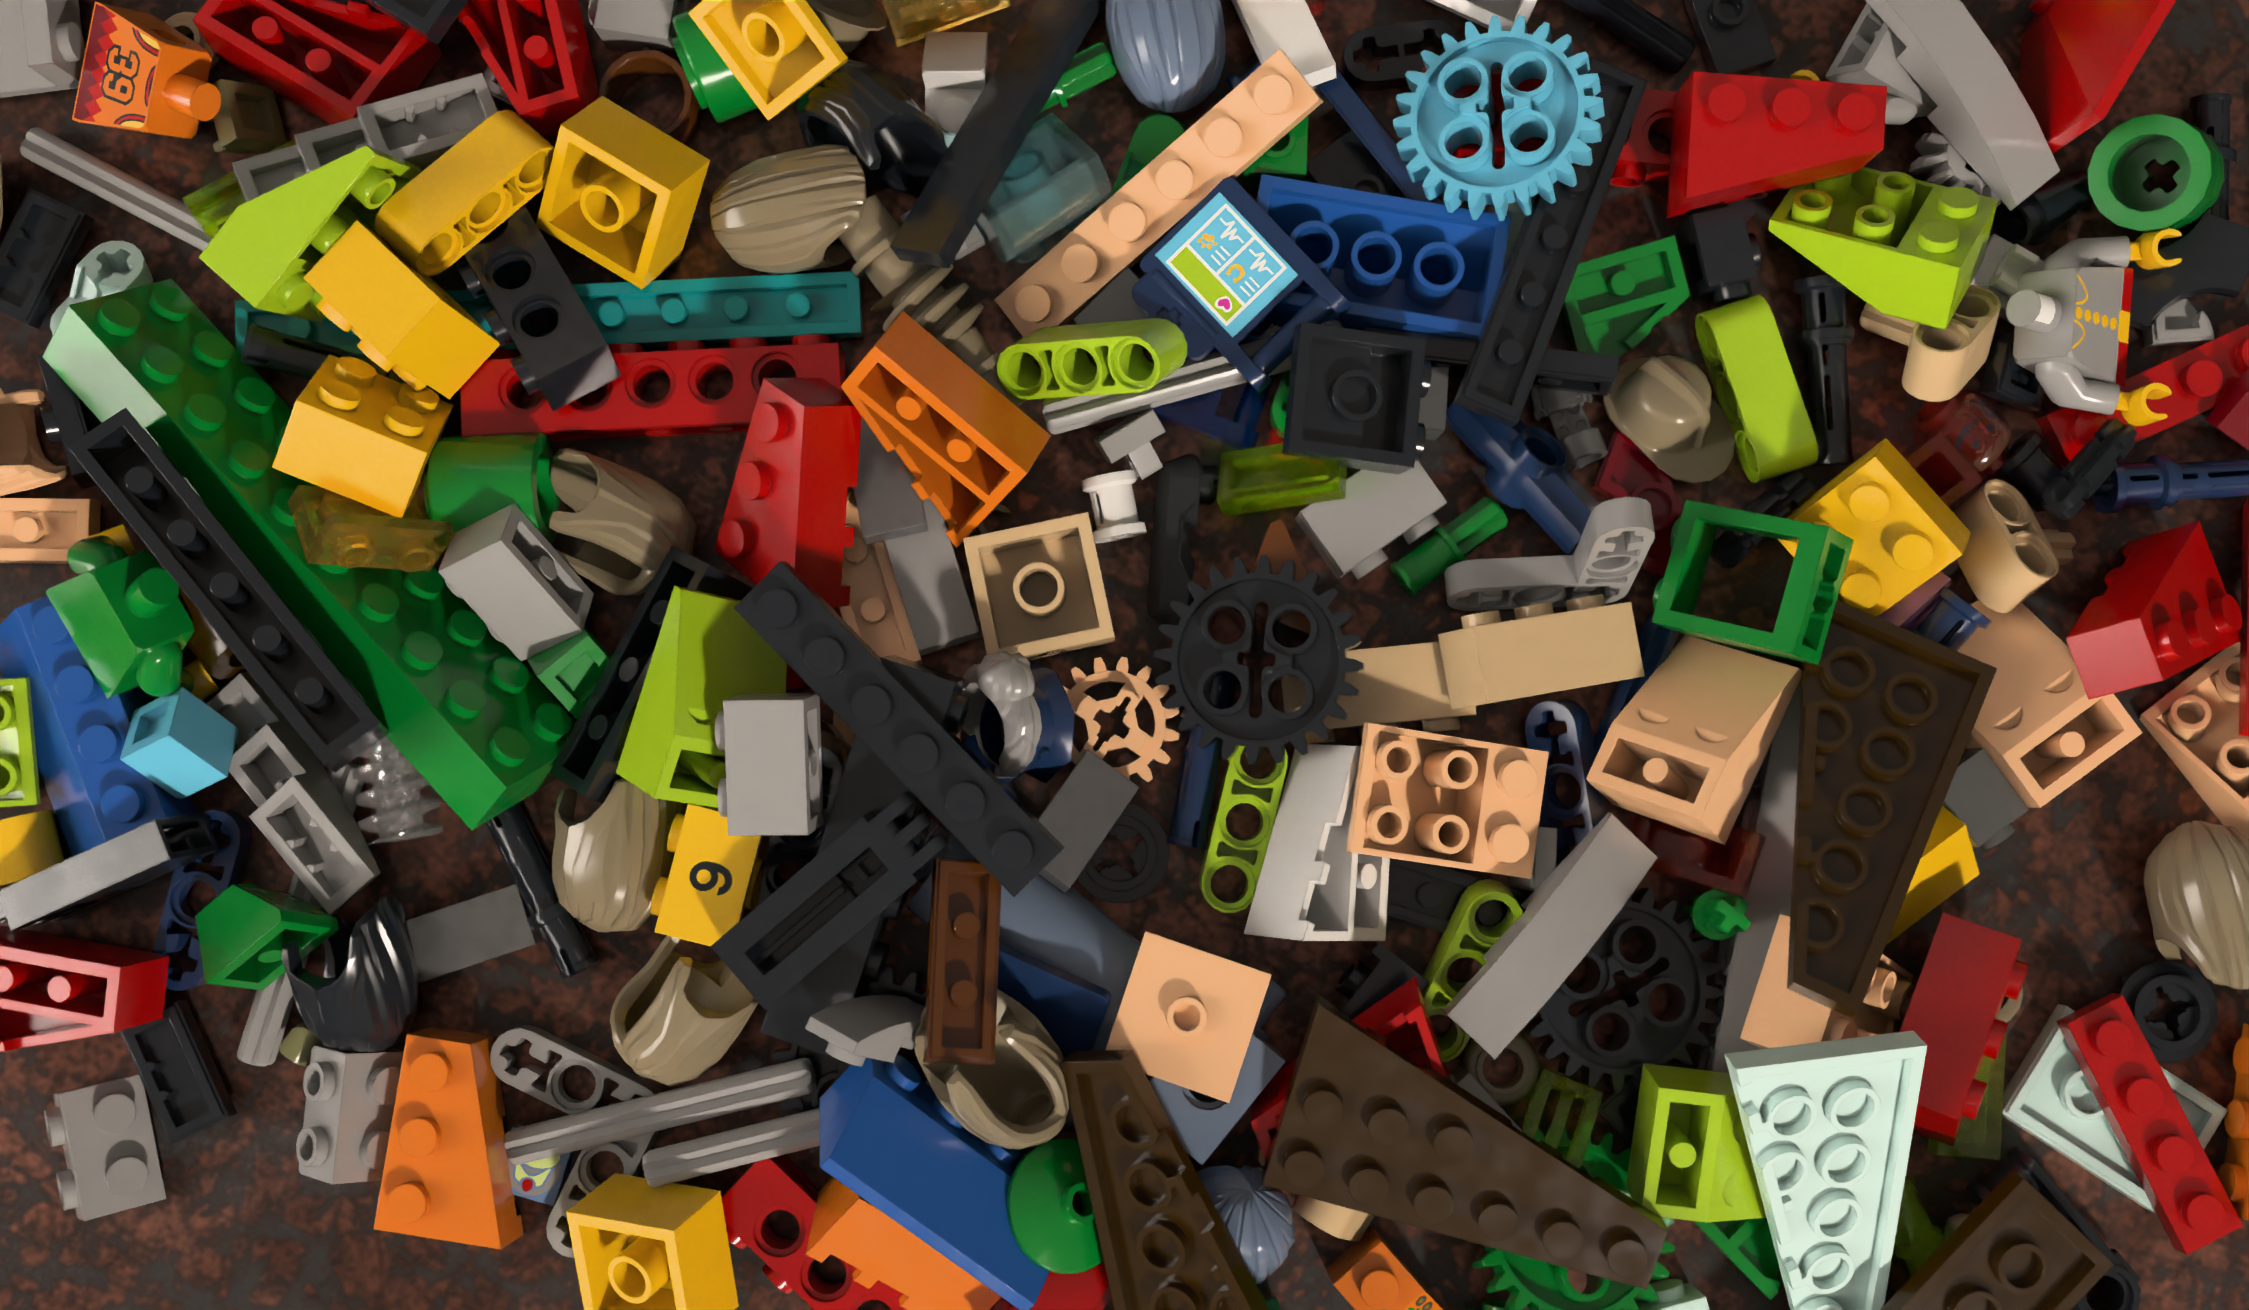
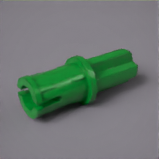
(1084, 71)
(1449, 545)
(1717, 914)

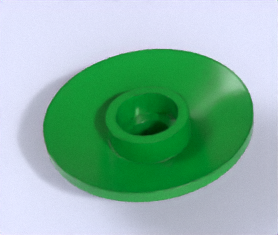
(1043, 1212)

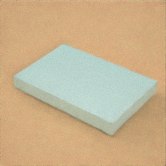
(2060, 1109)

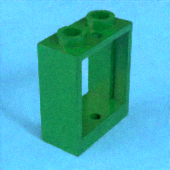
(1807, 597)

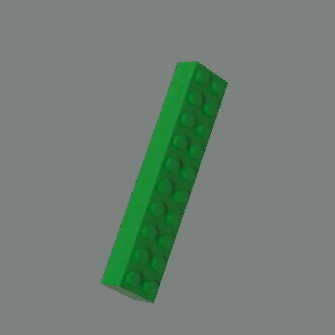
(401, 638)

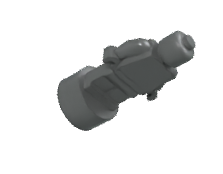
(1570, 425)

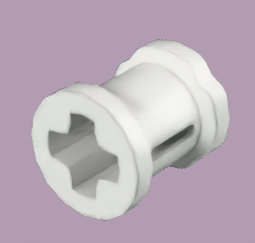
(1114, 506)

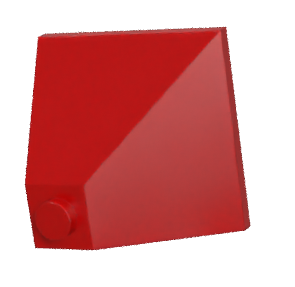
(2081, 58)

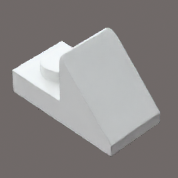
(953, 77)

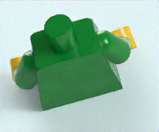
(128, 618)

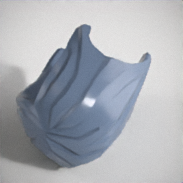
(1167, 49)
(1253, 1214)

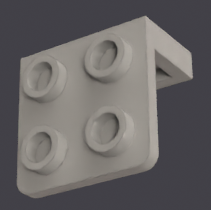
(40, 46)

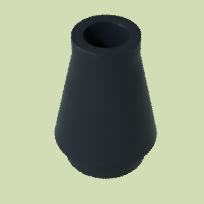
(2044, 210)

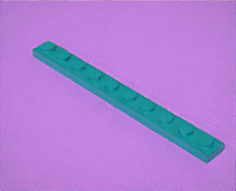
(660, 313)

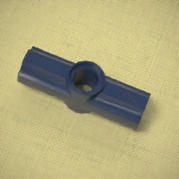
(1527, 473)

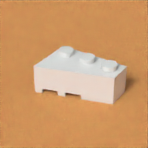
(1307, 878)

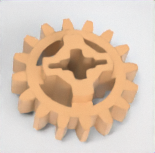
(1134, 690)

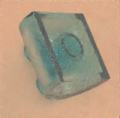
(1046, 187)

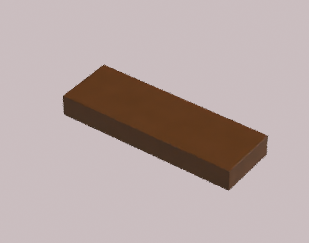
(962, 963)

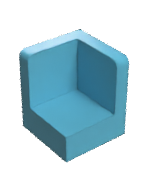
(180, 743)

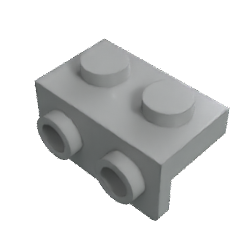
(347, 1113)
(105, 1148)

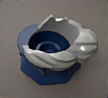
(1017, 717)

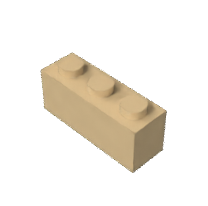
(1540, 651)
(1394, 689)

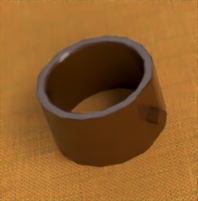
(647, 62)

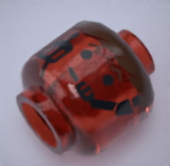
(1971, 425)

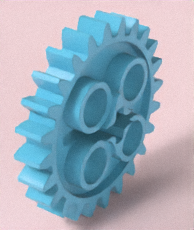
(1556, 111)

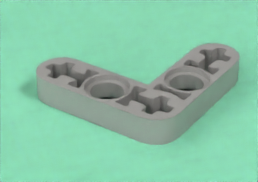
(1603, 563)
(528, 1080)

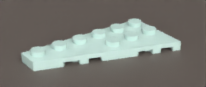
(1831, 1158)

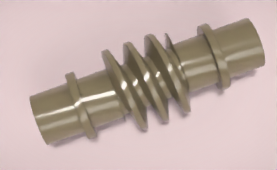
(919, 292)

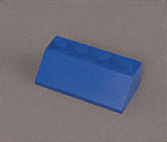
(1391, 256)
(80, 733)
(926, 1172)

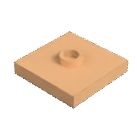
(1189, 1015)

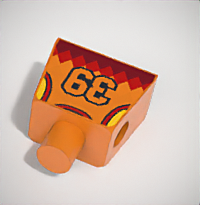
(143, 76)

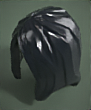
(878, 124)
(366, 982)

